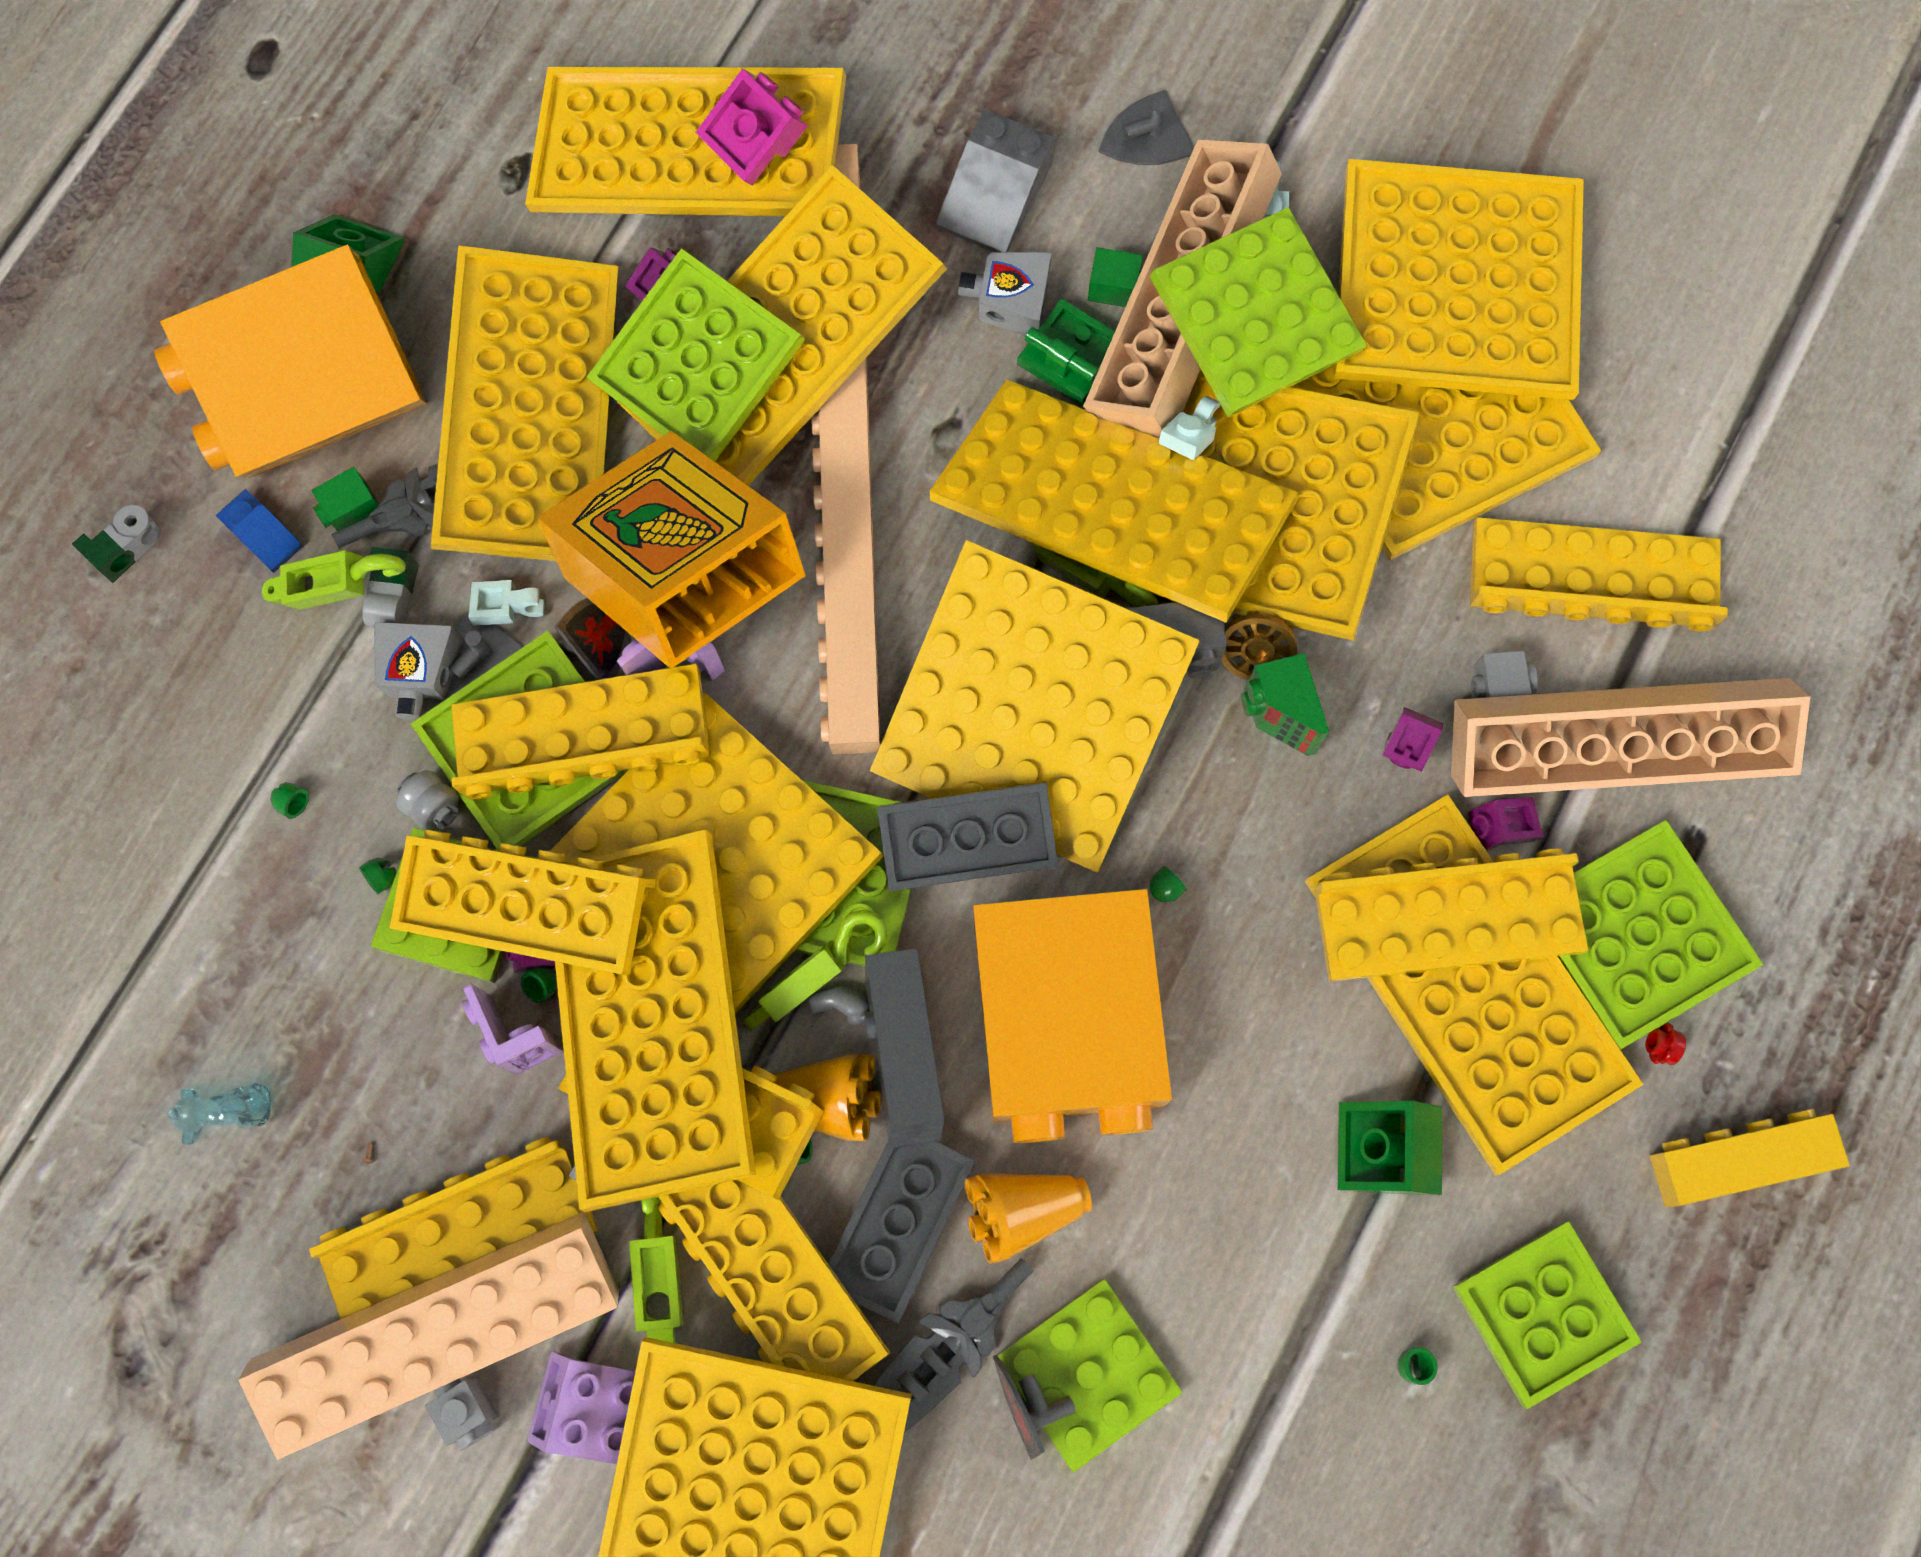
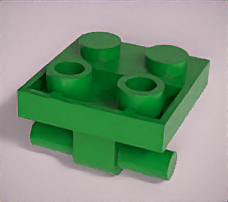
(1066, 350)

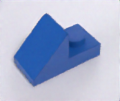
(259, 530)

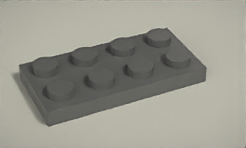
(967, 836)
(899, 1224)

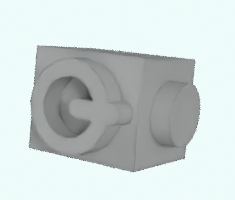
(1504, 675)
(462, 1412)

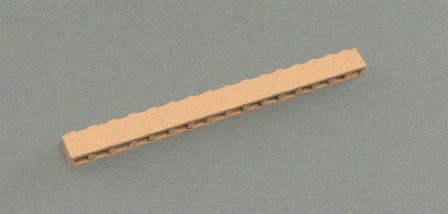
(847, 554)

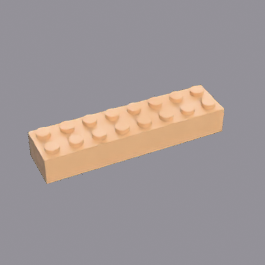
(1148, 361)
(1629, 737)
(429, 1335)

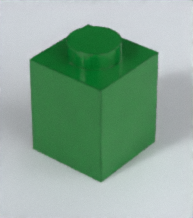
(1113, 276)
(344, 500)

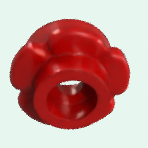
(1665, 1045)

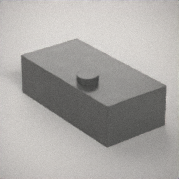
(903, 1048)

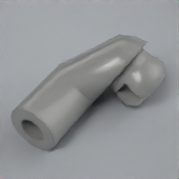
(844, 1000)

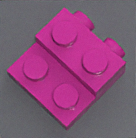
(752, 125)

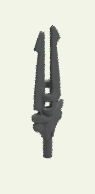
(405, 508)
(960, 1335)

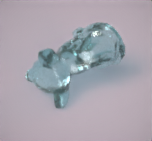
(243, 1106)

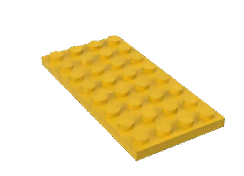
(631, 146)
(841, 281)
(517, 398)
(1115, 499)
(1500, 1040)
(658, 1048)

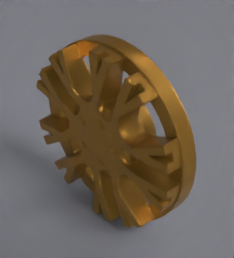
(1257, 645)

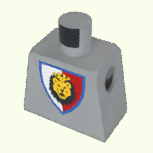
(1010, 290)
(414, 663)

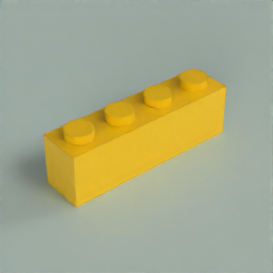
(1748, 1160)

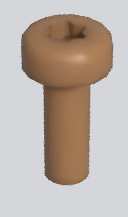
(367, 1159)

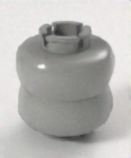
(427, 800)

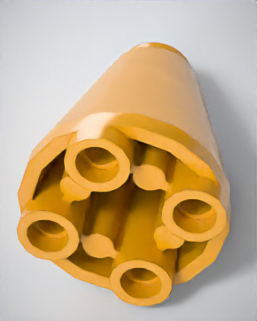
(842, 1091)
(1022, 1209)

